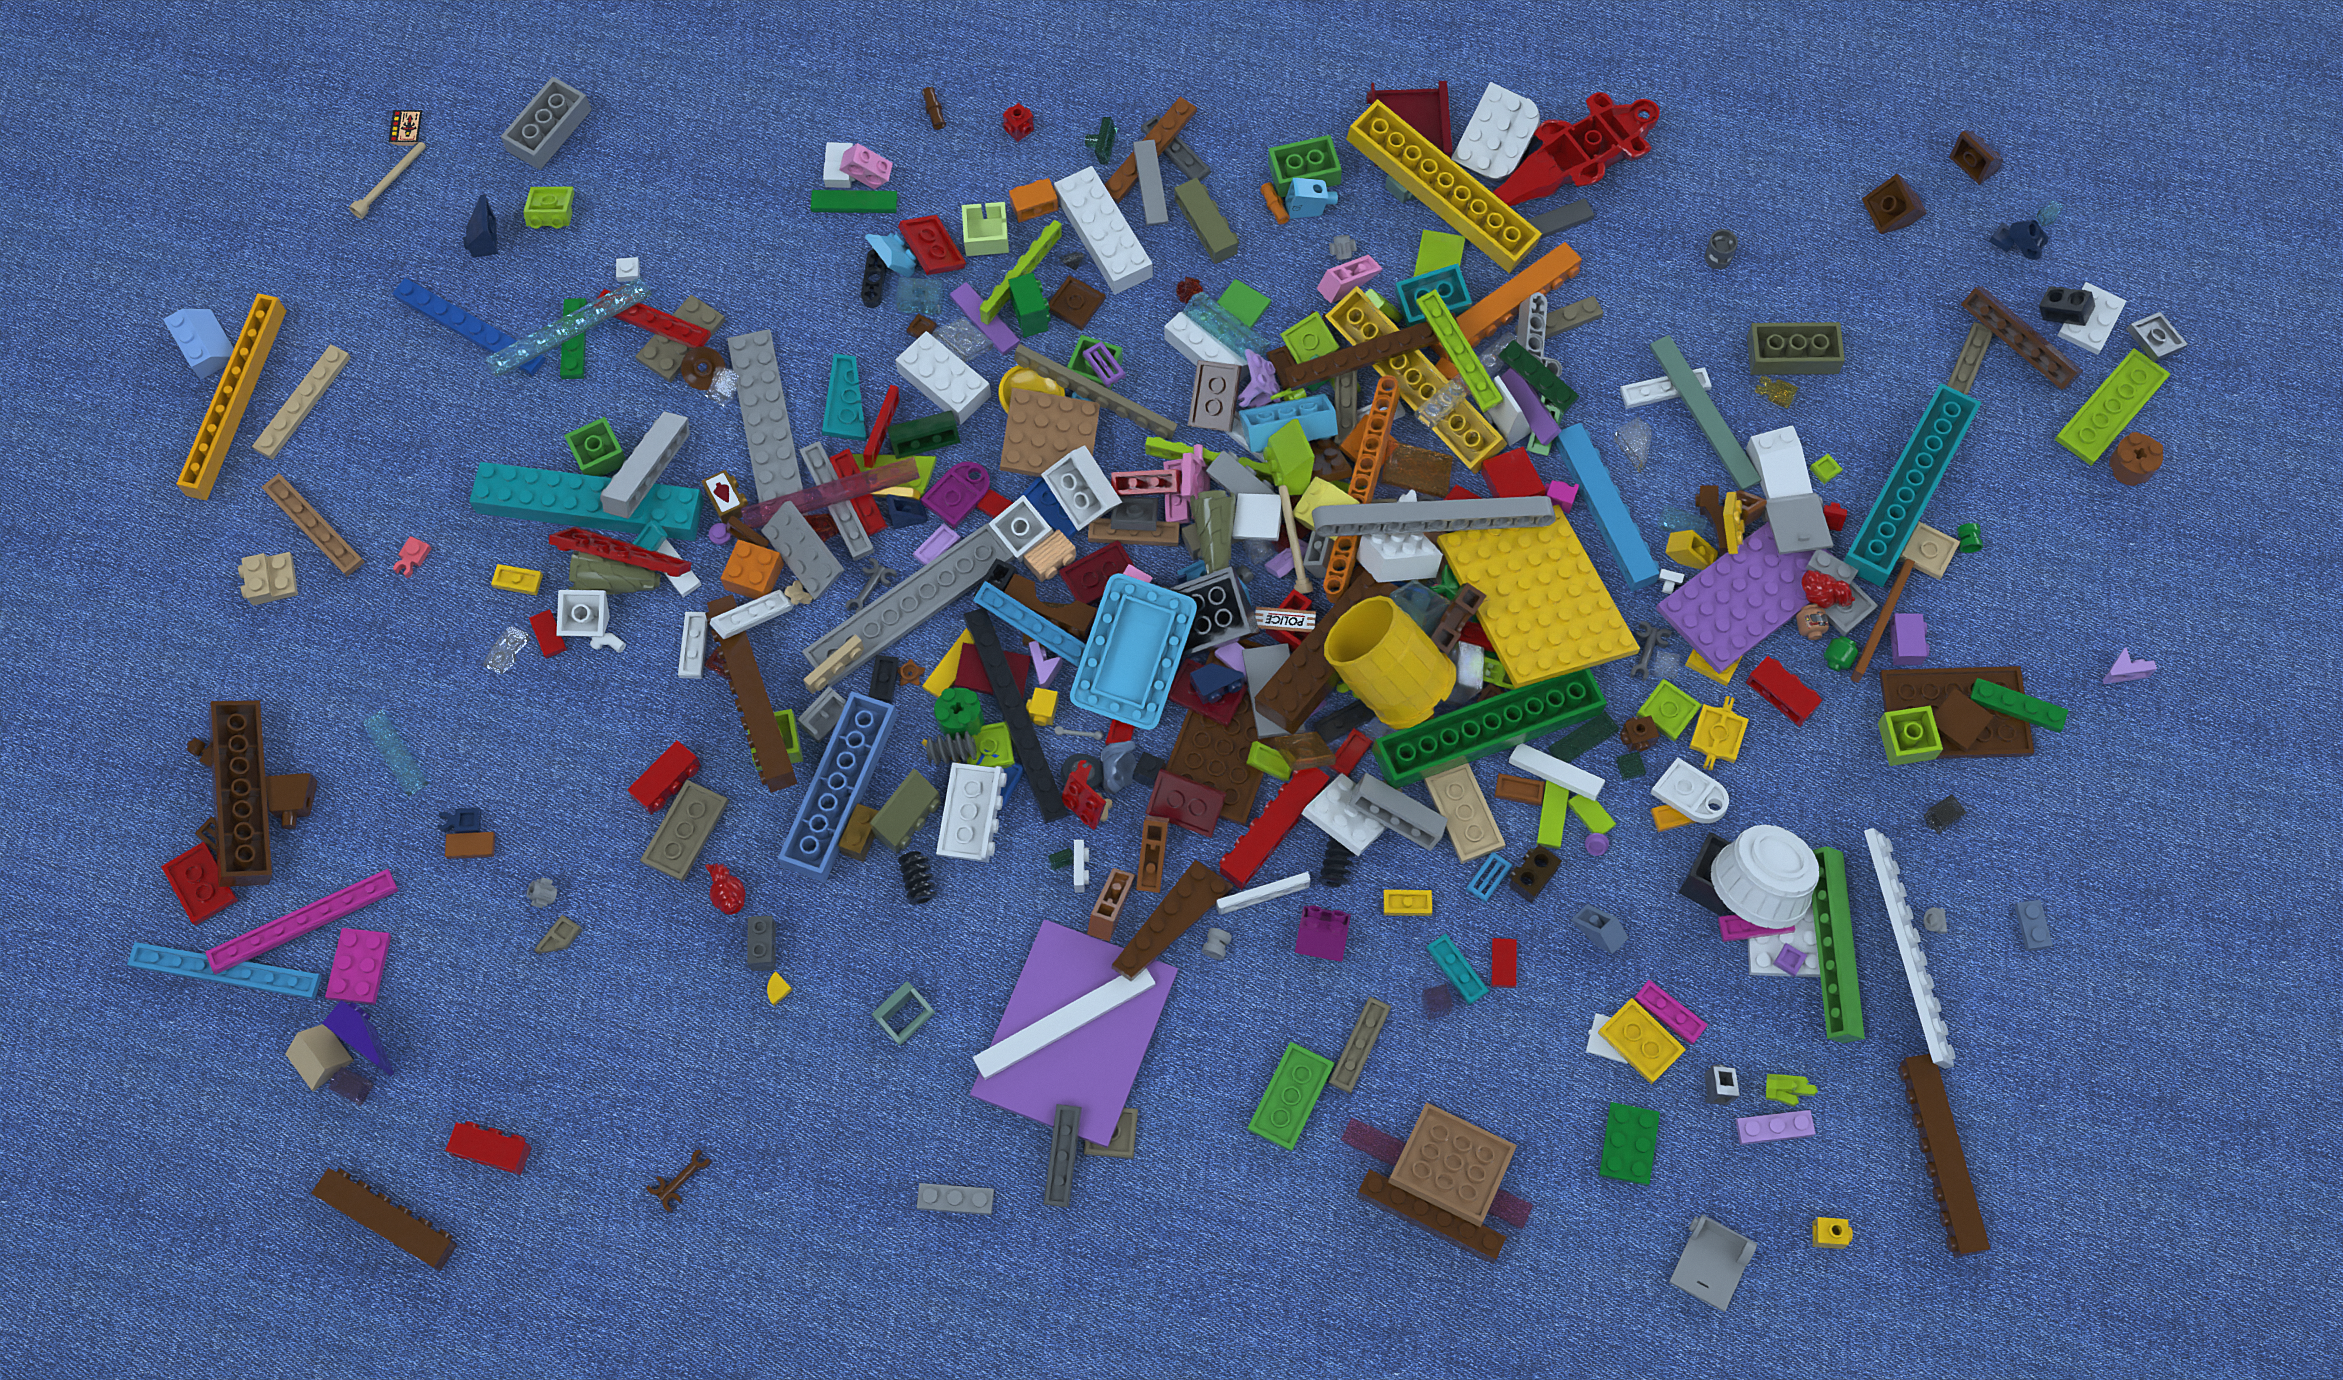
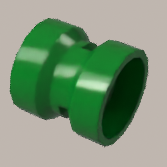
(1970, 538)

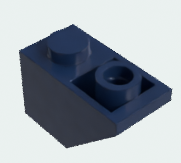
(1215, 681)

